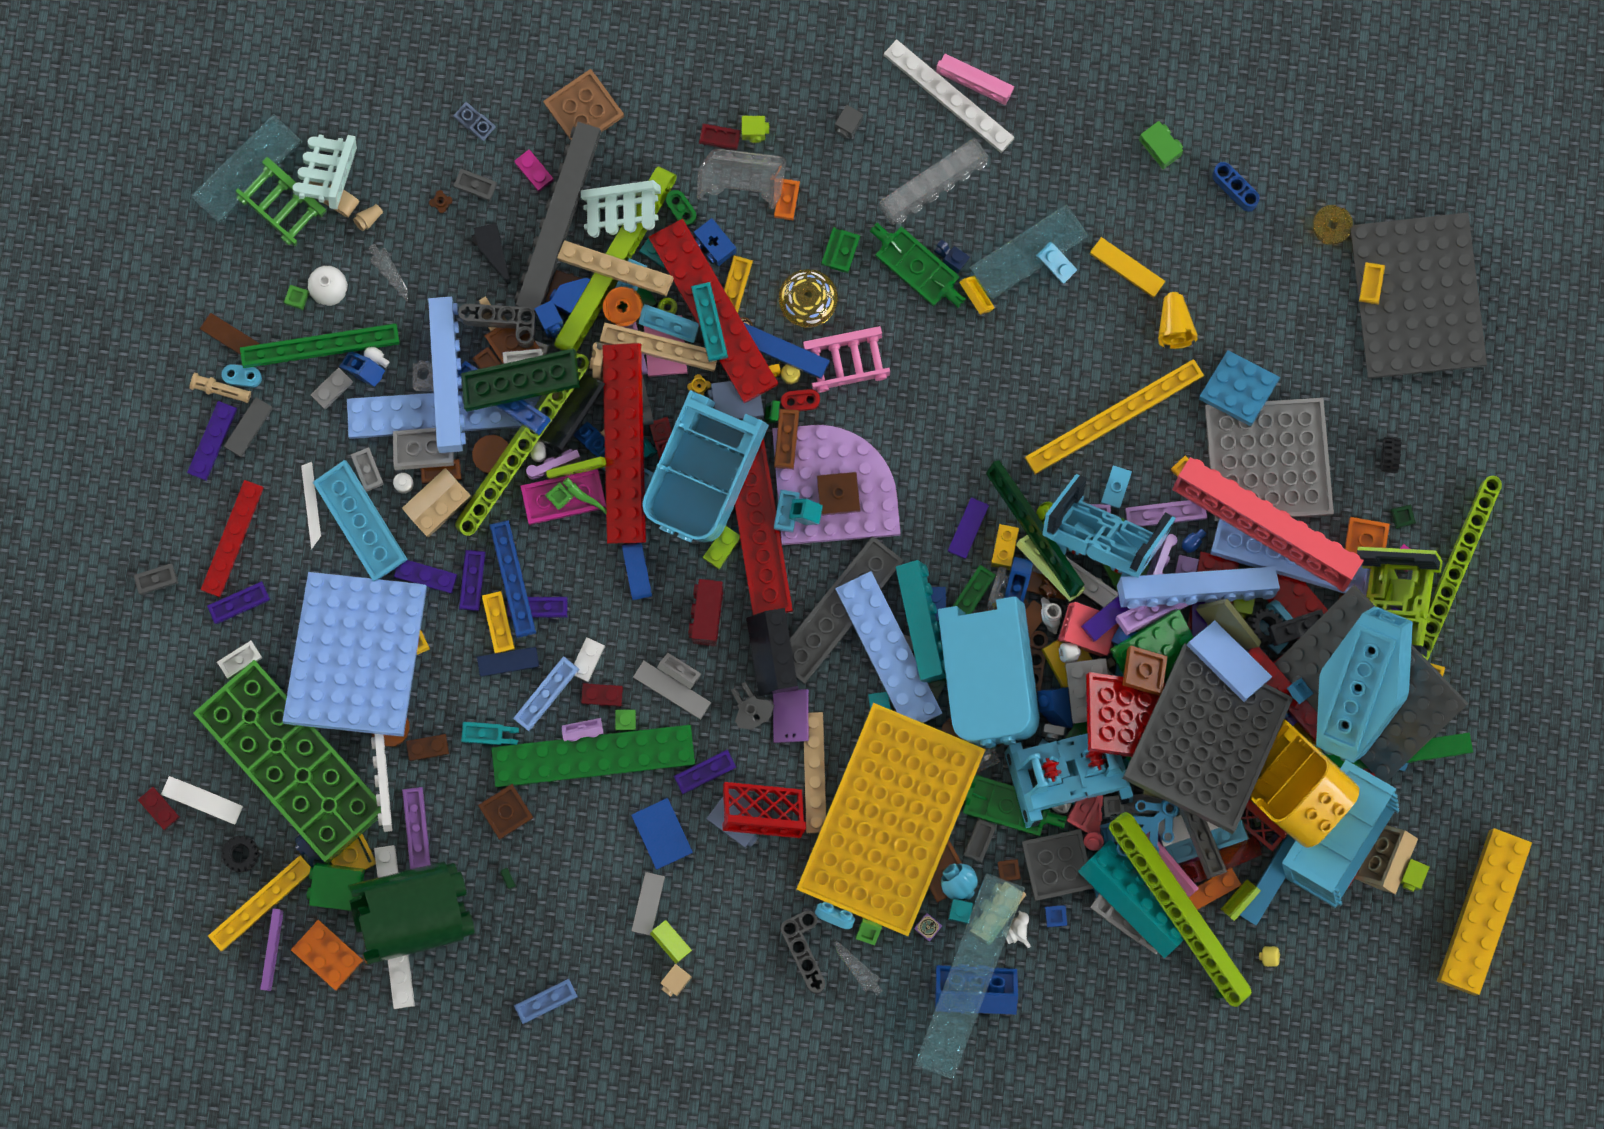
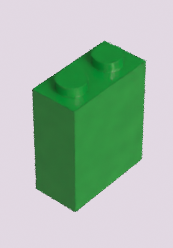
(331, 884)

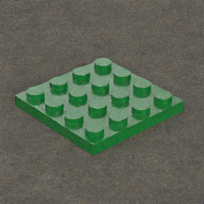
(1162, 637)

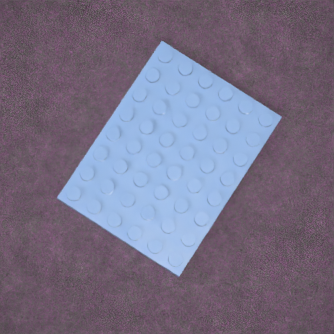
(355, 654)

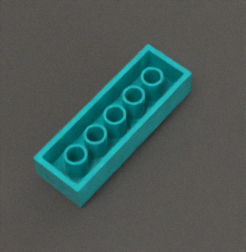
(1129, 894)

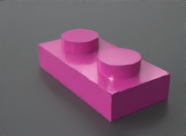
(533, 170)

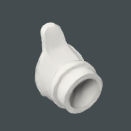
(1051, 615)
(1018, 929)

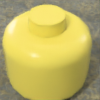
(790, 374)
(1270, 956)

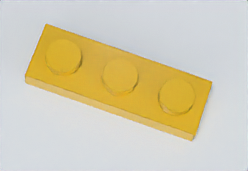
(498, 622)

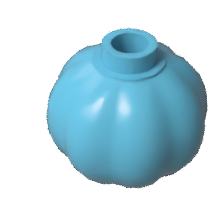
(959, 881)

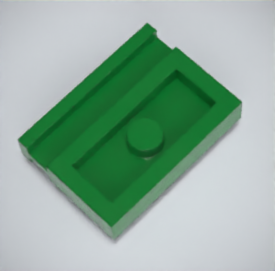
(840, 250)

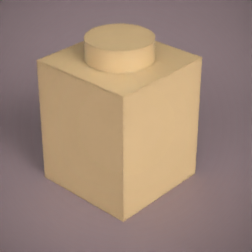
(675, 981)

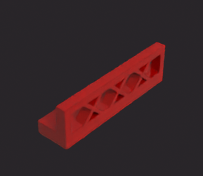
(1259, 814)

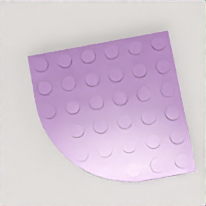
(837, 451)

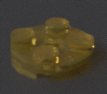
(1336, 214)

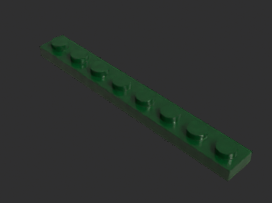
(1034, 528)

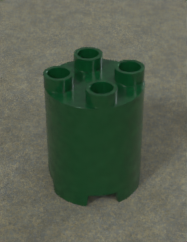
(410, 911)

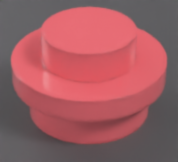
(1093, 841)

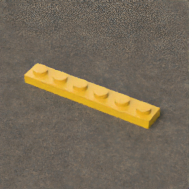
(260, 903)

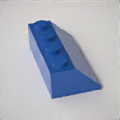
(1000, 995)

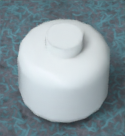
(403, 483)
(1069, 652)

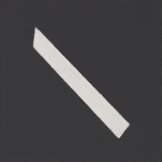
(311, 503)

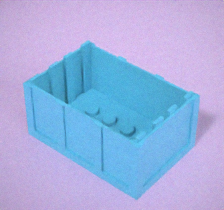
(1334, 862)

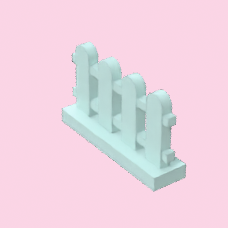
(335, 179)
(628, 193)

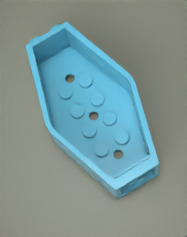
(1382, 678)

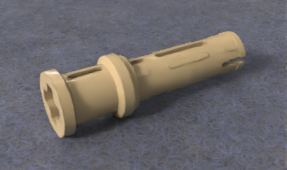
(210, 386)

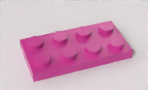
(540, 509)

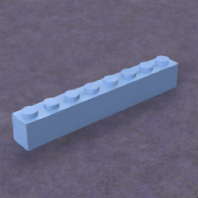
(445, 374)
(1198, 587)

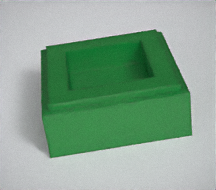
(772, 412)

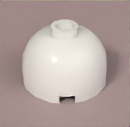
(327, 285)

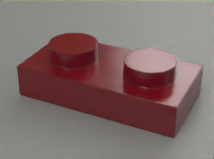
(602, 695)
(158, 808)

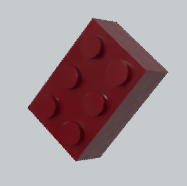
(706, 612)

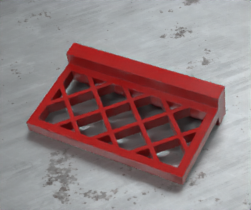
(764, 825)

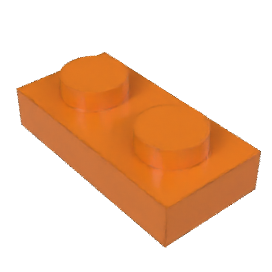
(786, 205)

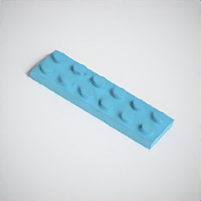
(360, 520)

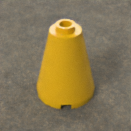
(1176, 323)

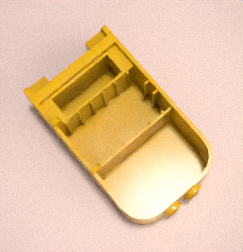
(1303, 788)

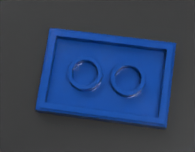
(662, 833)

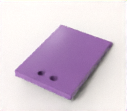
(791, 716)

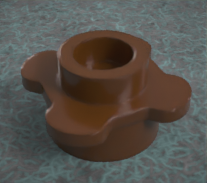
(441, 207)
(1047, 589)

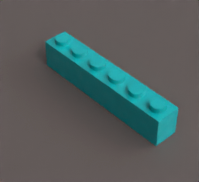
(922, 620)

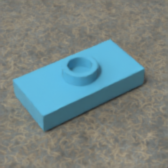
(1116, 487)
(782, 519)

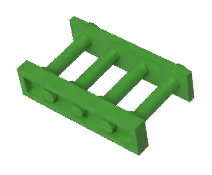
(285, 182)

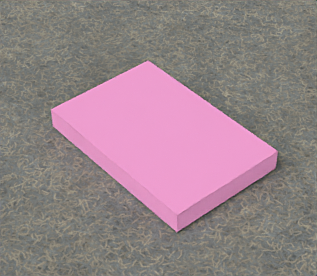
(663, 367)

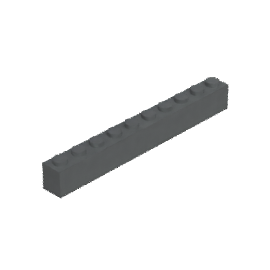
(559, 216)

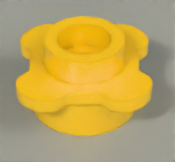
(699, 380)

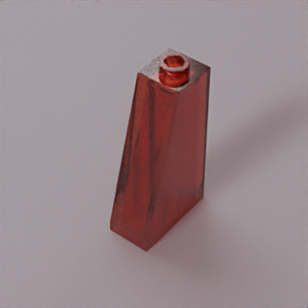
(1231, 856)

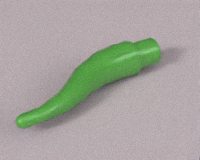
(579, 494)

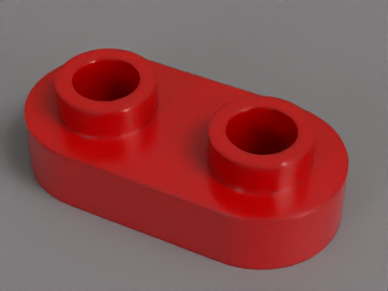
(800, 398)

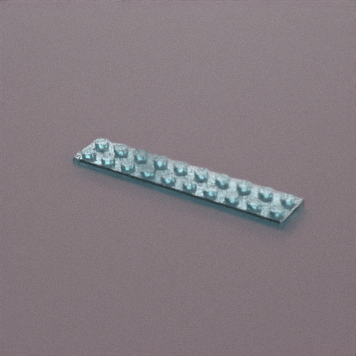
(969, 976)

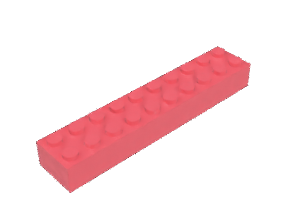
(1267, 524)

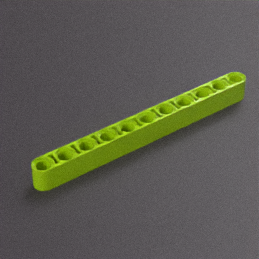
(599, 286)
(510, 470)
(1457, 566)
(1180, 909)

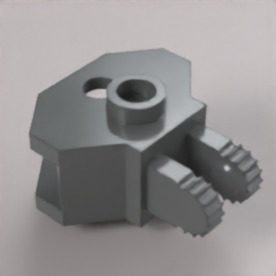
(751, 706)

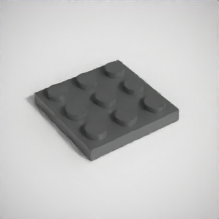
(1055, 864)

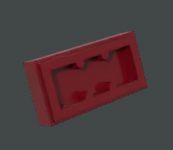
(720, 136)

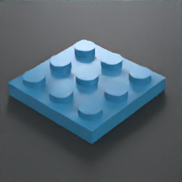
(1239, 388)

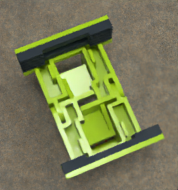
(1409, 595)

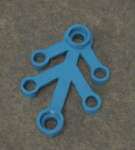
(1151, 823)

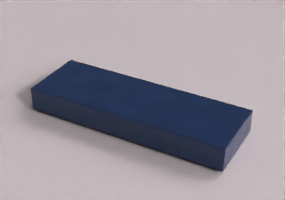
(508, 662)

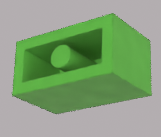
(1161, 144)

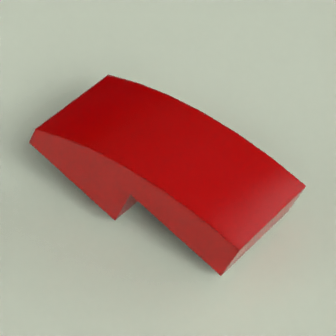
(661, 432)

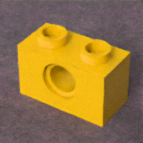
(1005, 546)

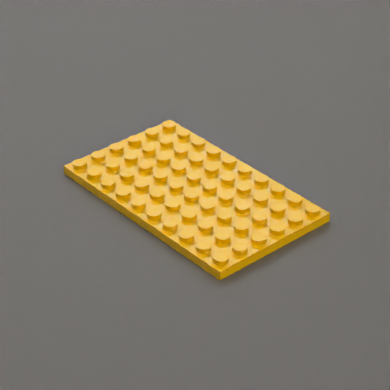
(890, 819)

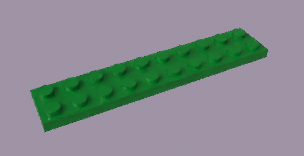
(593, 756)

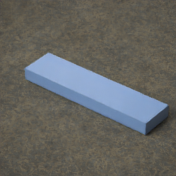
(546, 693)

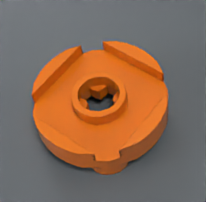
(628, 296)

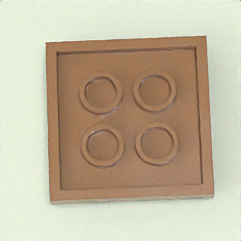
(584, 102)

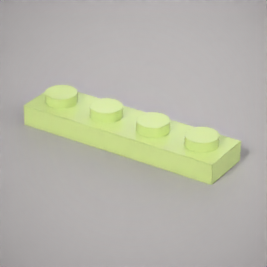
(1029, 549)

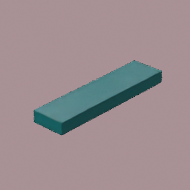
(709, 322)

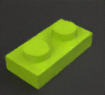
(722, 547)

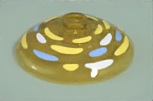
(811, 310)

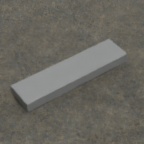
(672, 690)

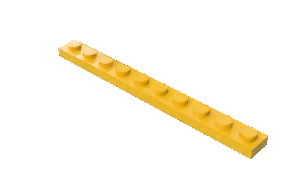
(1114, 416)

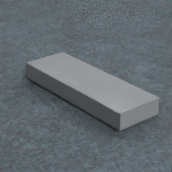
(648, 903)

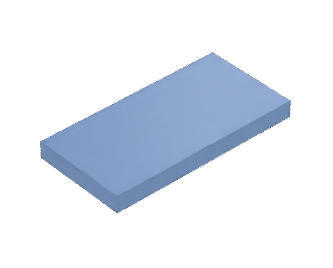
(1229, 661)

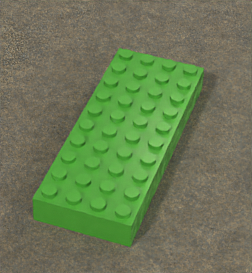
(290, 762)

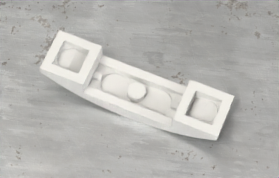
(202, 800)

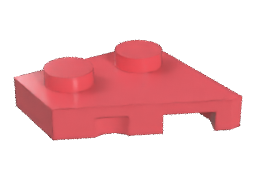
(1086, 814)

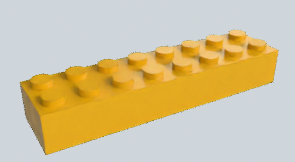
(1484, 912)

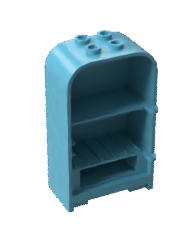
(702, 470)
(990, 673)

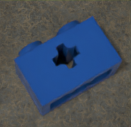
(712, 232)
(549, 319)

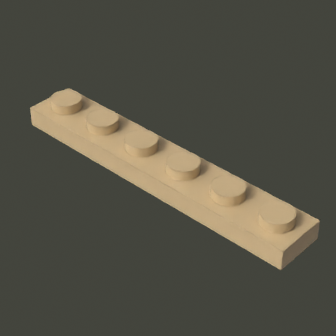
(615, 268)
(658, 346)
(815, 774)

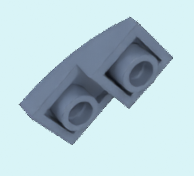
(474, 121)

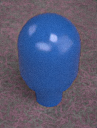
(1193, 541)

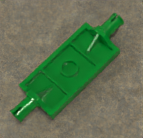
(917, 266)
(1000, 805)

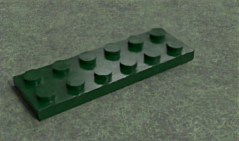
(520, 380)

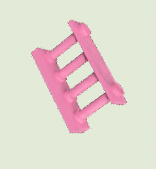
(851, 339)

